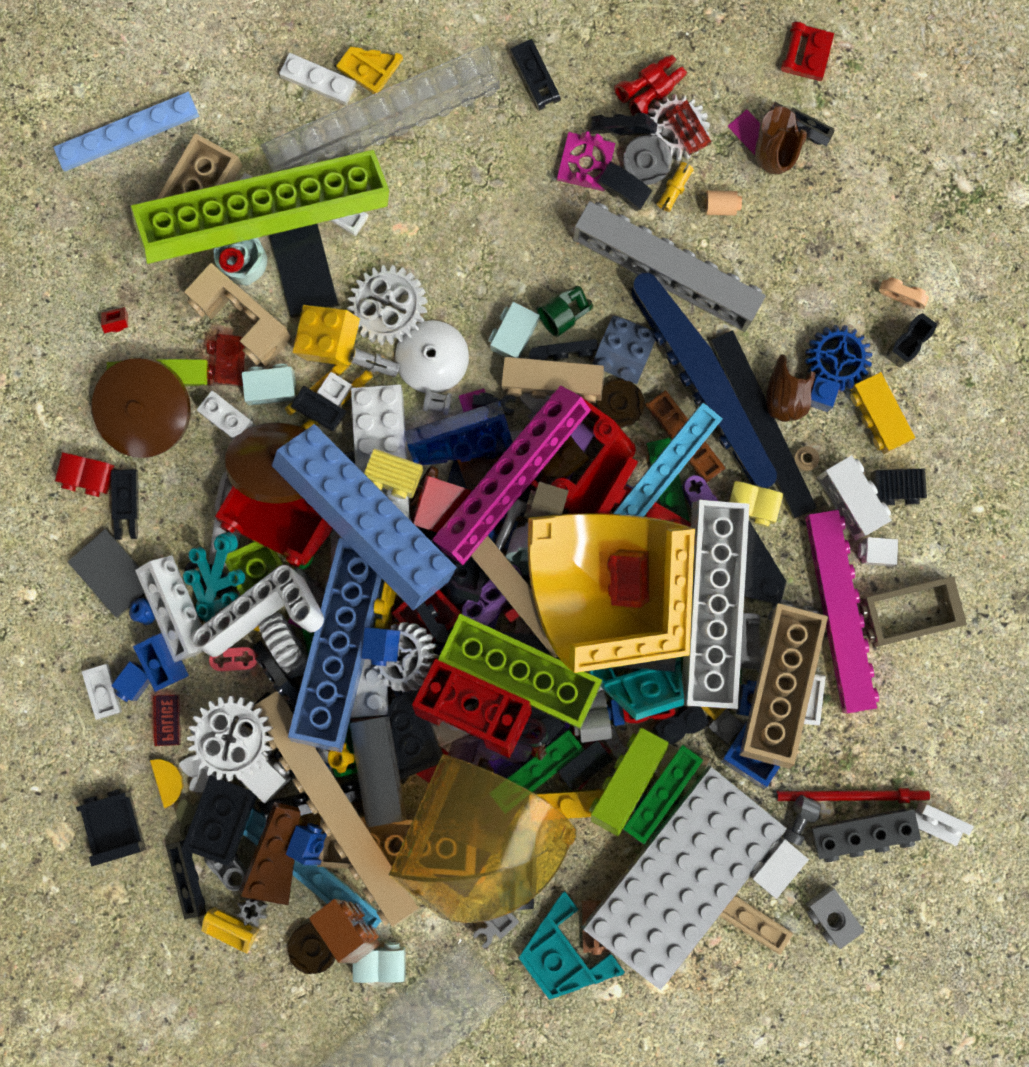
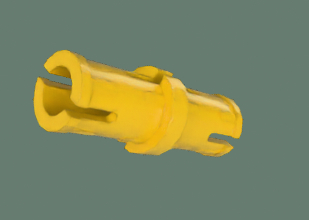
(675, 186)

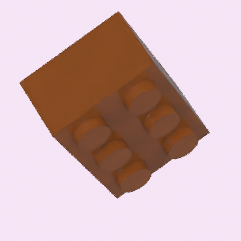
(345, 931)

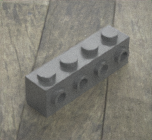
(865, 834)

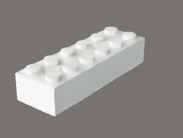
(380, 426)

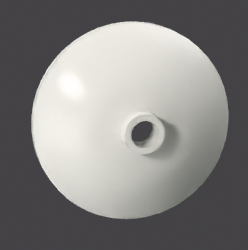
(435, 372)

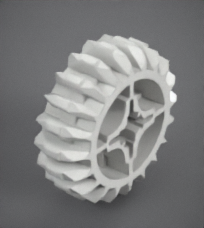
(667, 130)
(284, 645)
(414, 665)

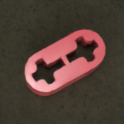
(235, 666)

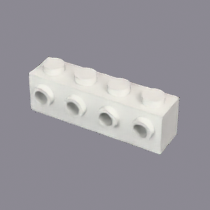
(171, 606)

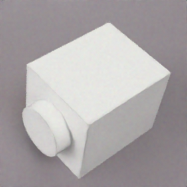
(878, 551)

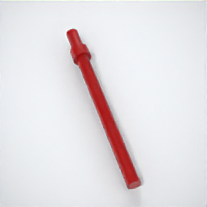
(902, 795)

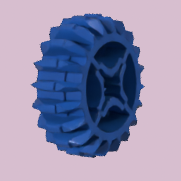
(847, 358)

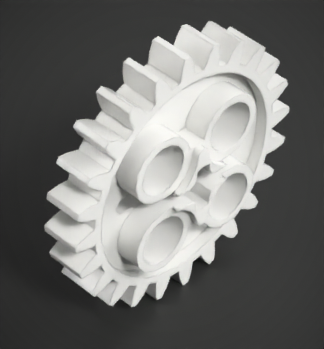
(397, 285)
(208, 731)

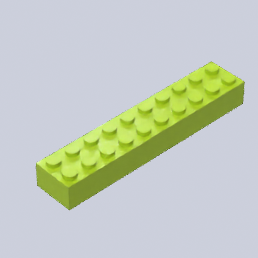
(259, 206)

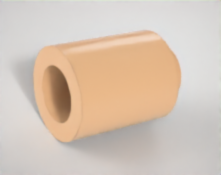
(722, 202)

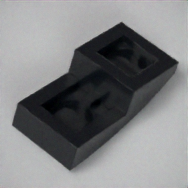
(625, 185)

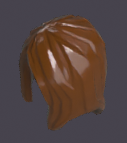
(779, 141)
(786, 395)

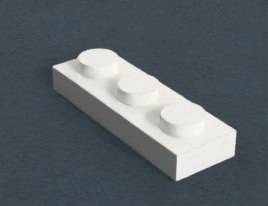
(317, 79)

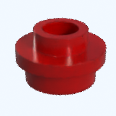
(228, 253)

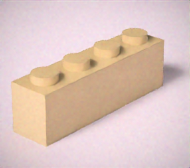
(545, 377)

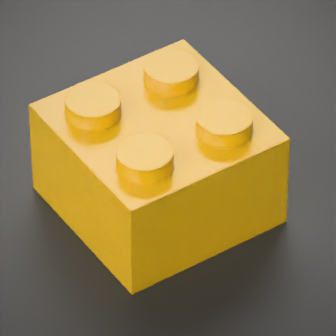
(326, 335)

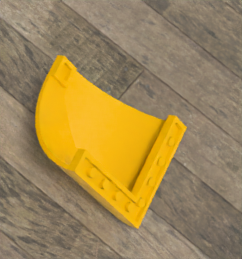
(572, 582)

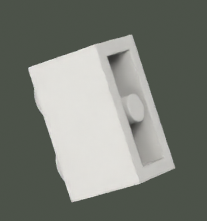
(778, 867)

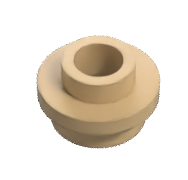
(802, 465)

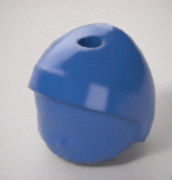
(141, 612)

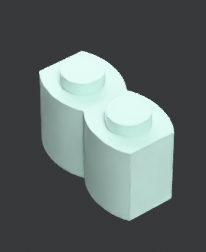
(382, 965)

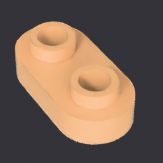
(896, 290)

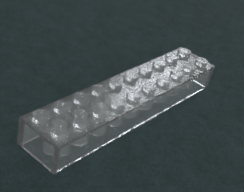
(387, 112)

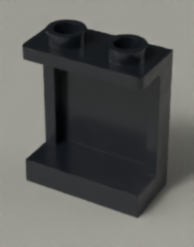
(111, 827)

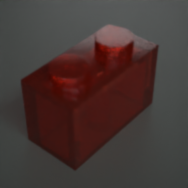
(629, 578)

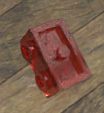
(225, 360)

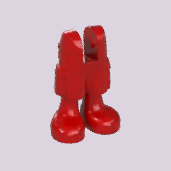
(653, 78)

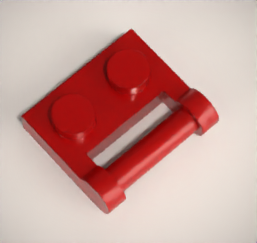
(815, 52)

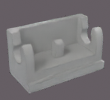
(750, 642)

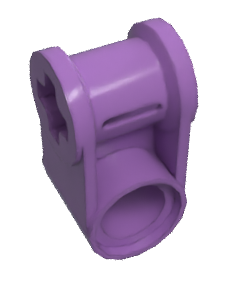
(704, 491)

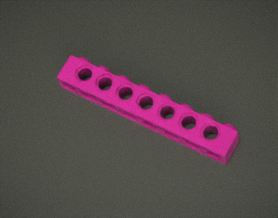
(511, 474)

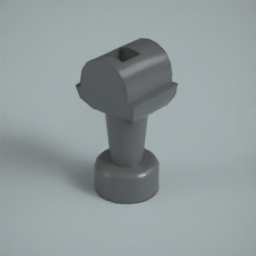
(807, 811)

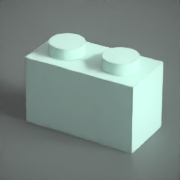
(514, 331)
(269, 385)

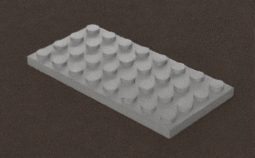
(684, 878)

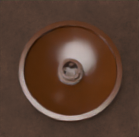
(141, 407)
(251, 460)

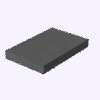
(109, 572)

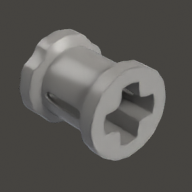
(437, 402)

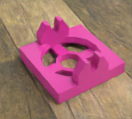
(582, 178)

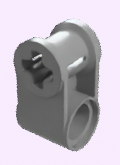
(225, 872)

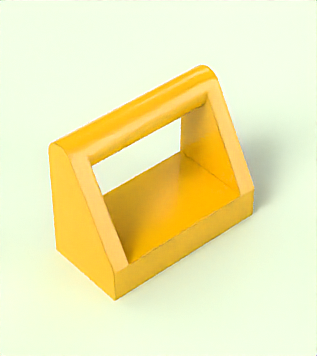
(229, 929)

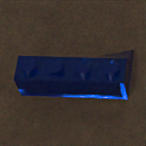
(461, 436)

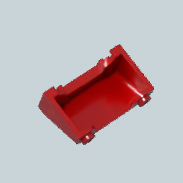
(286, 528)

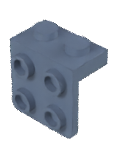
(624, 349)

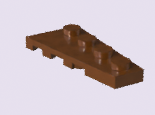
(270, 868)

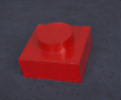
(114, 320)

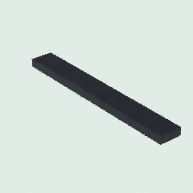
(766, 428)

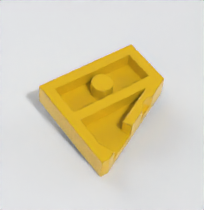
(369, 68)

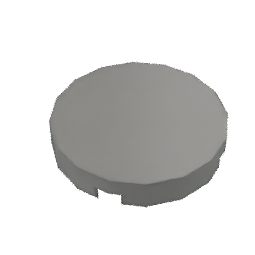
(648, 159)

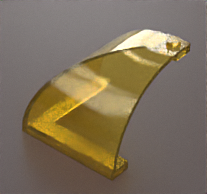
(480, 844)

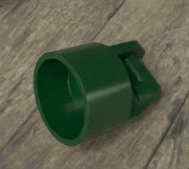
(556, 313)

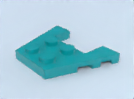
(644, 691)
(555, 961)

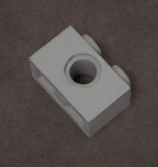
(847, 926)

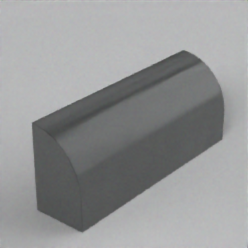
(377, 772)

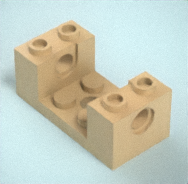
(211, 293)

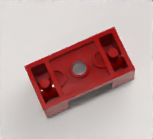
(496, 720)

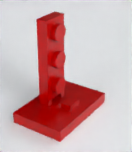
(618, 491)

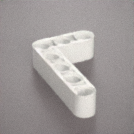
(274, 591)

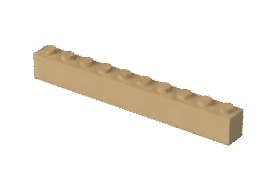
(338, 815)

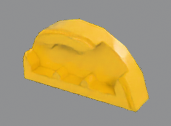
(168, 780)

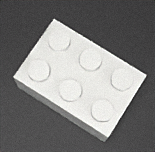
(854, 497)

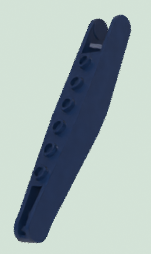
(703, 376)

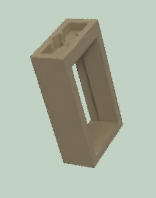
(951, 601)

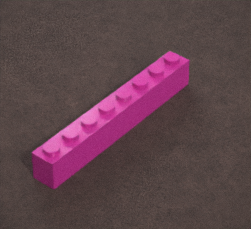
(840, 605)

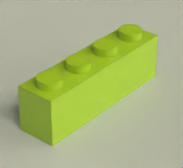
(628, 782)

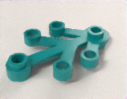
(206, 605)

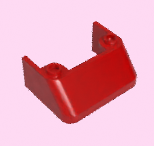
(588, 491)

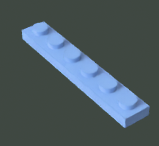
(126, 131)

